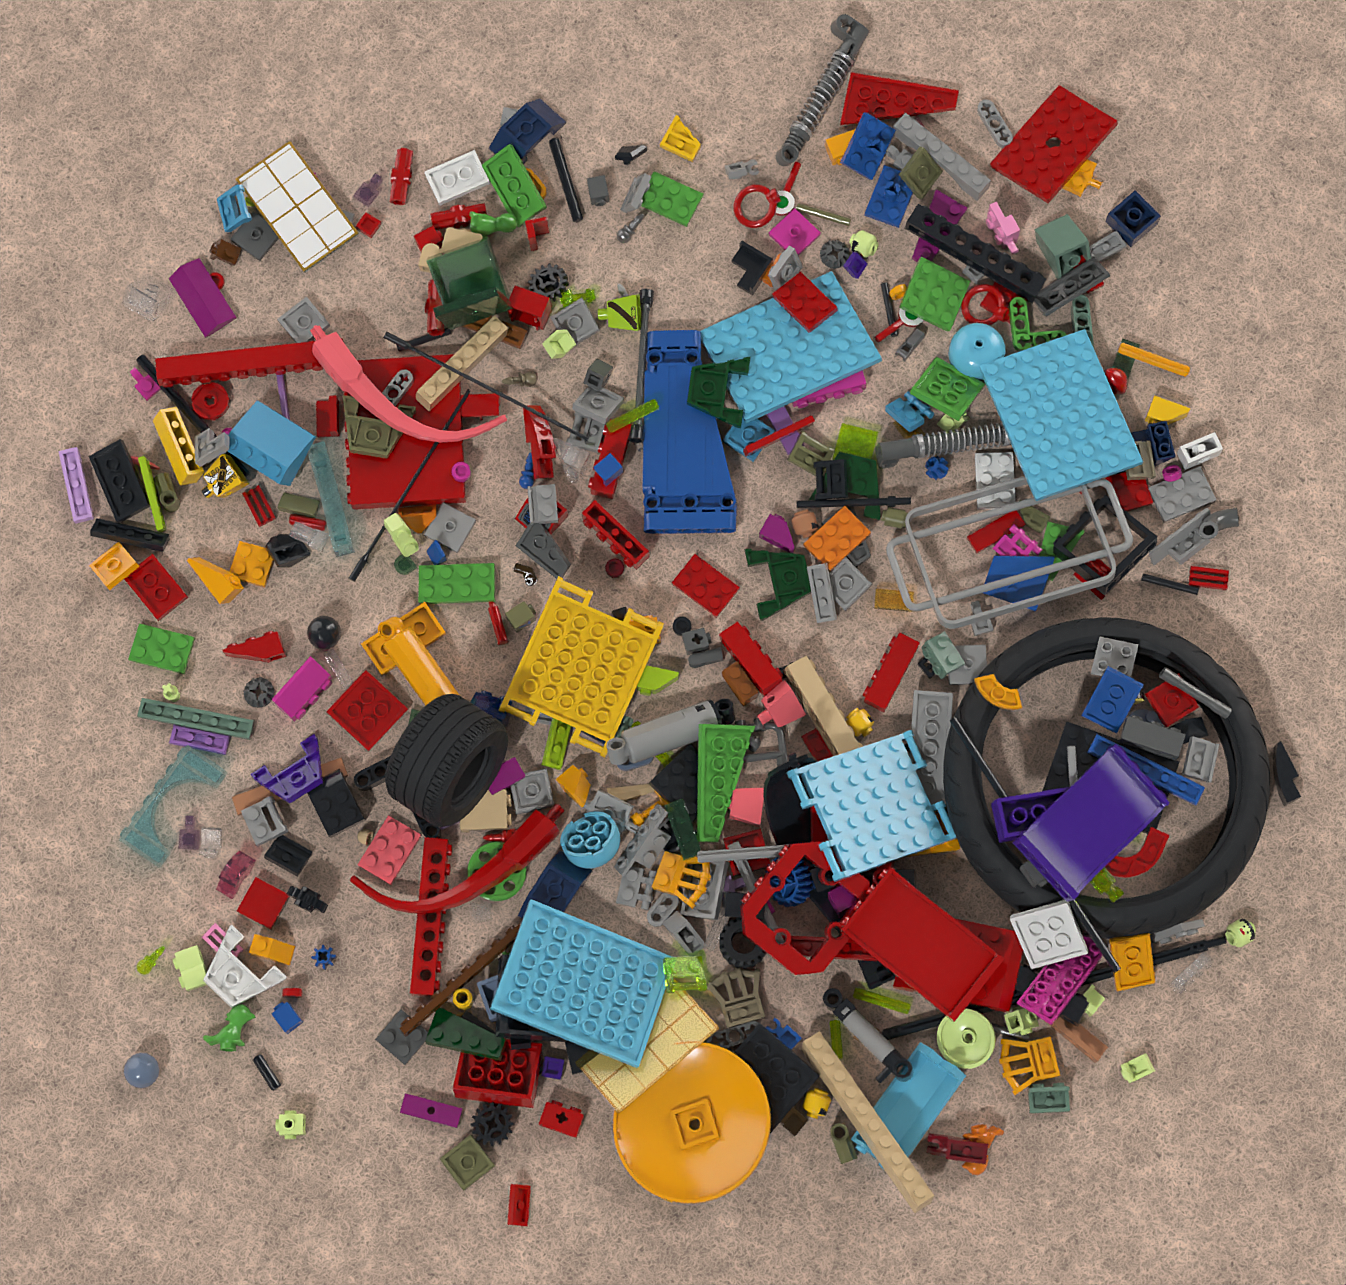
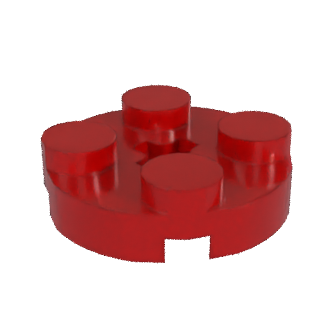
(211, 411)

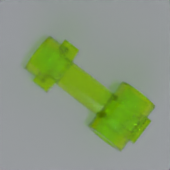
(569, 298)

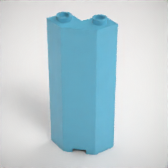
(913, 1105)

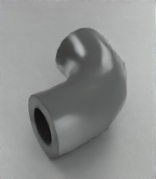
(1218, 521)

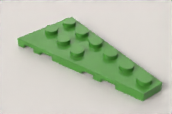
(719, 767)

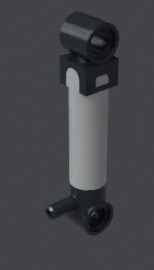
(869, 1036)

